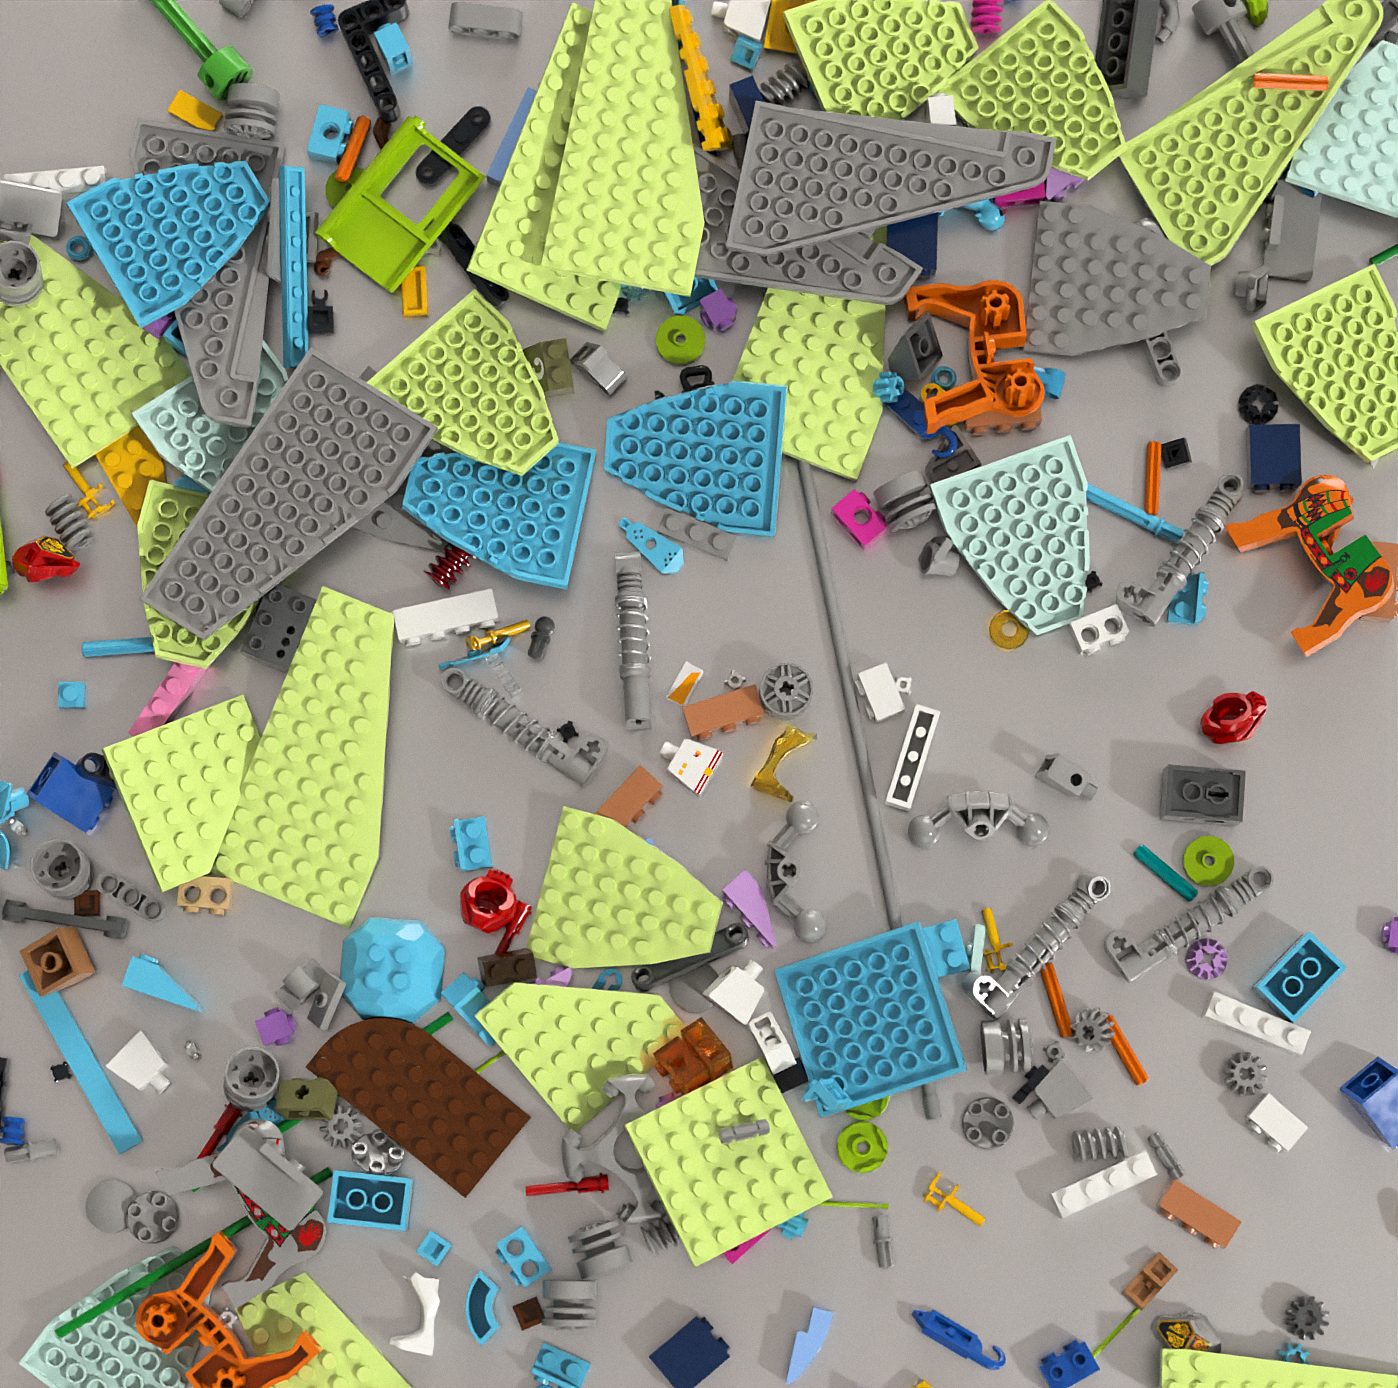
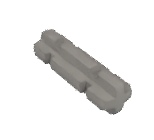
(744, 1131)
(1166, 1155)

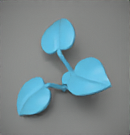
(9, 802)

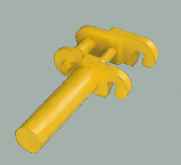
(86, 490)
(491, 636)
(994, 941)
(953, 1202)

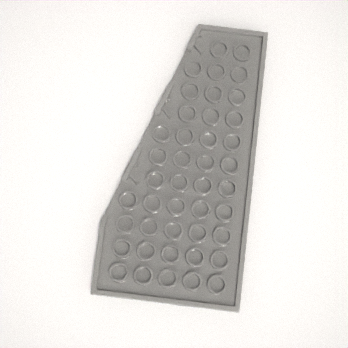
(298, 483)

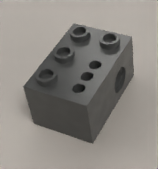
(278, 627)
(1202, 795)

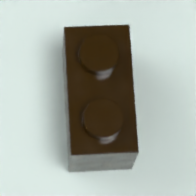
(507, 967)

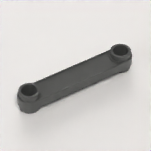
(15, 912)
(668, 970)

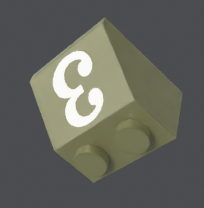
(551, 366)

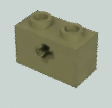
(306, 1099)

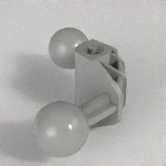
(980, 817)
(808, 923)

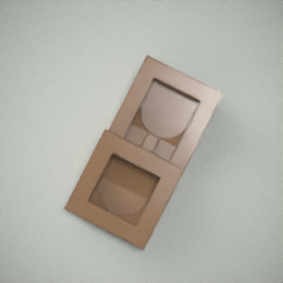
(1150, 1281)

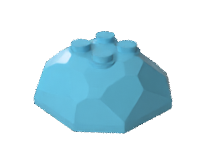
(392, 969)

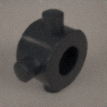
(621, 306)
(1092, 581)
(567, 731)
(60, 1072)

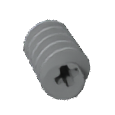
(784, 83)
(67, 523)
(1099, 1143)
(660, 1236)

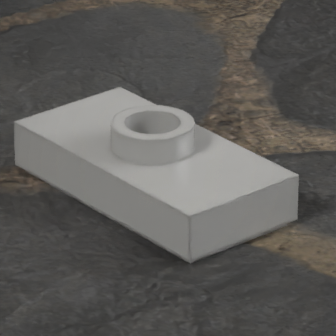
(326, 1001)

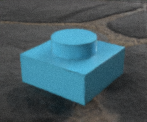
(746, 52)
(71, 695)
(434, 1248)

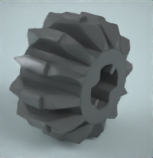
(1314, 1312)

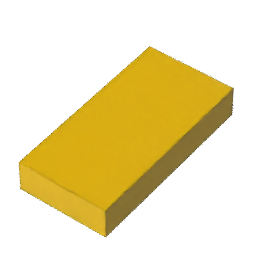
(194, 112)
(415, 293)

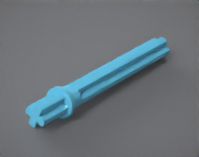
(1134, 514)
(118, 646)

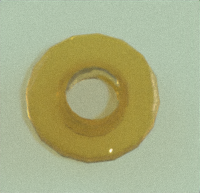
(1000, 638)

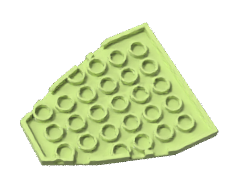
(879, 53)
(1043, 84)
(1341, 359)
(474, 387)
(162, 522)
(617, 900)

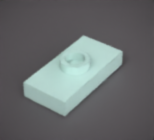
(975, 949)

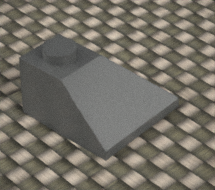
(916, 350)

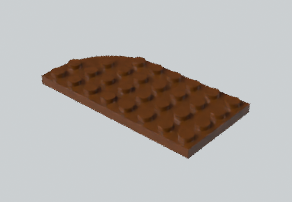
(421, 1097)

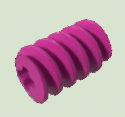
(985, 16)

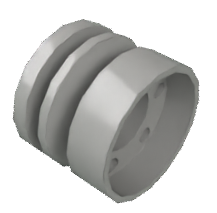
(251, 111)
(21, 262)
(904, 498)
(778, 704)
(56, 856)
(1005, 1046)
(253, 1065)
(600, 1248)
(569, 1303)

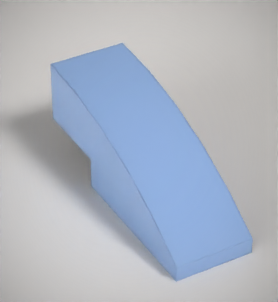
(808, 1343)

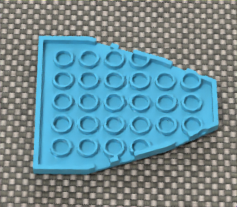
(169, 230)
(706, 453)
(507, 519)

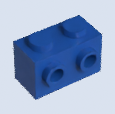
(1069, 1366)

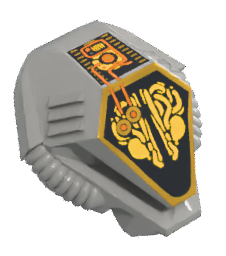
(1187, 1331)

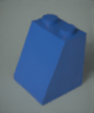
(70, 795)
(1375, 1098)

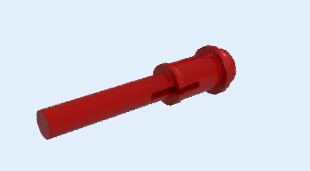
(514, 926)
(222, 1128)
(586, 1184)

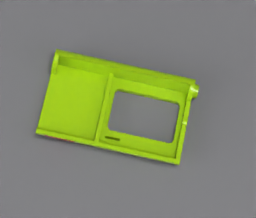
(378, 235)

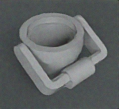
(1253, 287)
(939, 557)

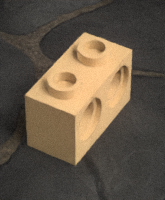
(206, 887)

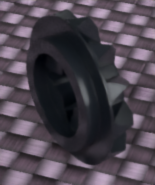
(1251, 412)

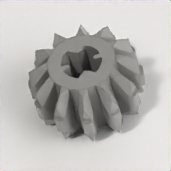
(1101, 1034)
(1242, 1065)
(348, 1132)

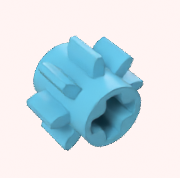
(888, 387)
(794, 1226)
(1290, 1350)

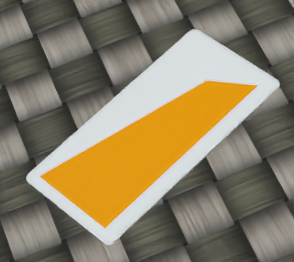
(684, 684)

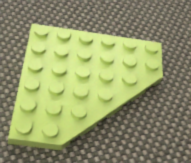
(185, 786)
(578, 1039)

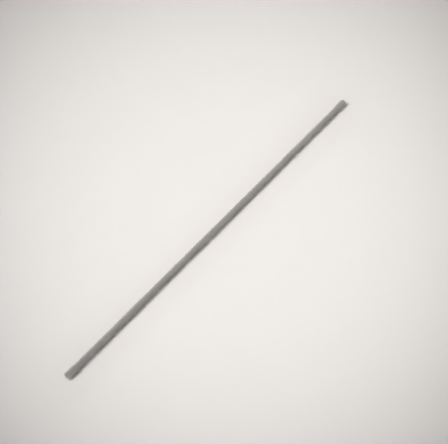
(930, 1097)

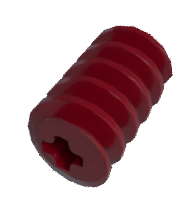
(448, 565)

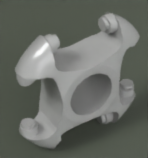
(602, 1150)

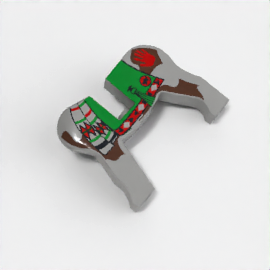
(281, 1247)

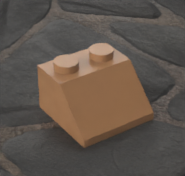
(57, 960)

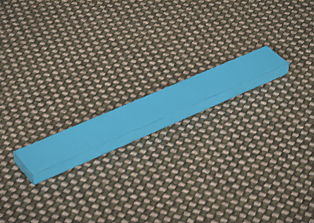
(293, 265)
(85, 1067)

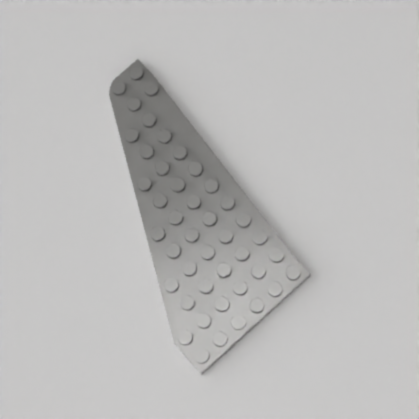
(843, 174)
(835, 268)
(227, 315)

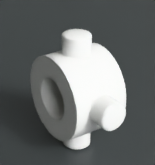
(435, 248)
(734, 680)
(903, 684)
(17, 826)
(192, 1050)
(229, 1317)

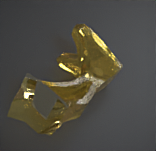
(766, 779)

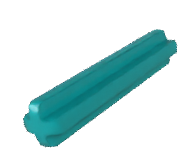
(1165, 872)

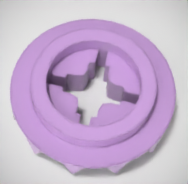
(1195, 955)

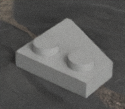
(959, 462)

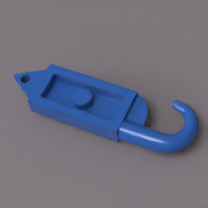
(910, 412)
(956, 1338)

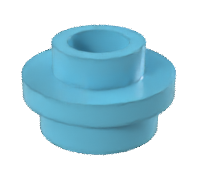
(75, 241)
(949, 373)

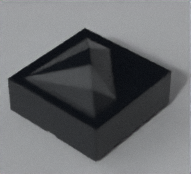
(1176, 453)

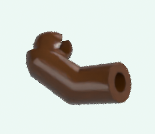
(381, 132)
(324, 260)

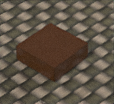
(88, 904)
(529, 1313)

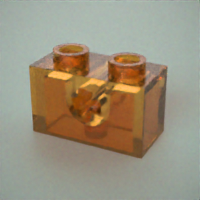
(707, 1048)
(681, 1067)

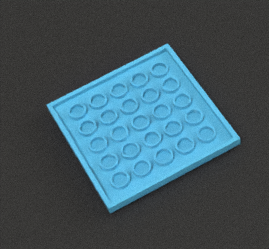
(872, 1017)

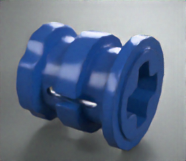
(324, 20)
(12, 1131)

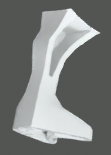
(423, 1338)

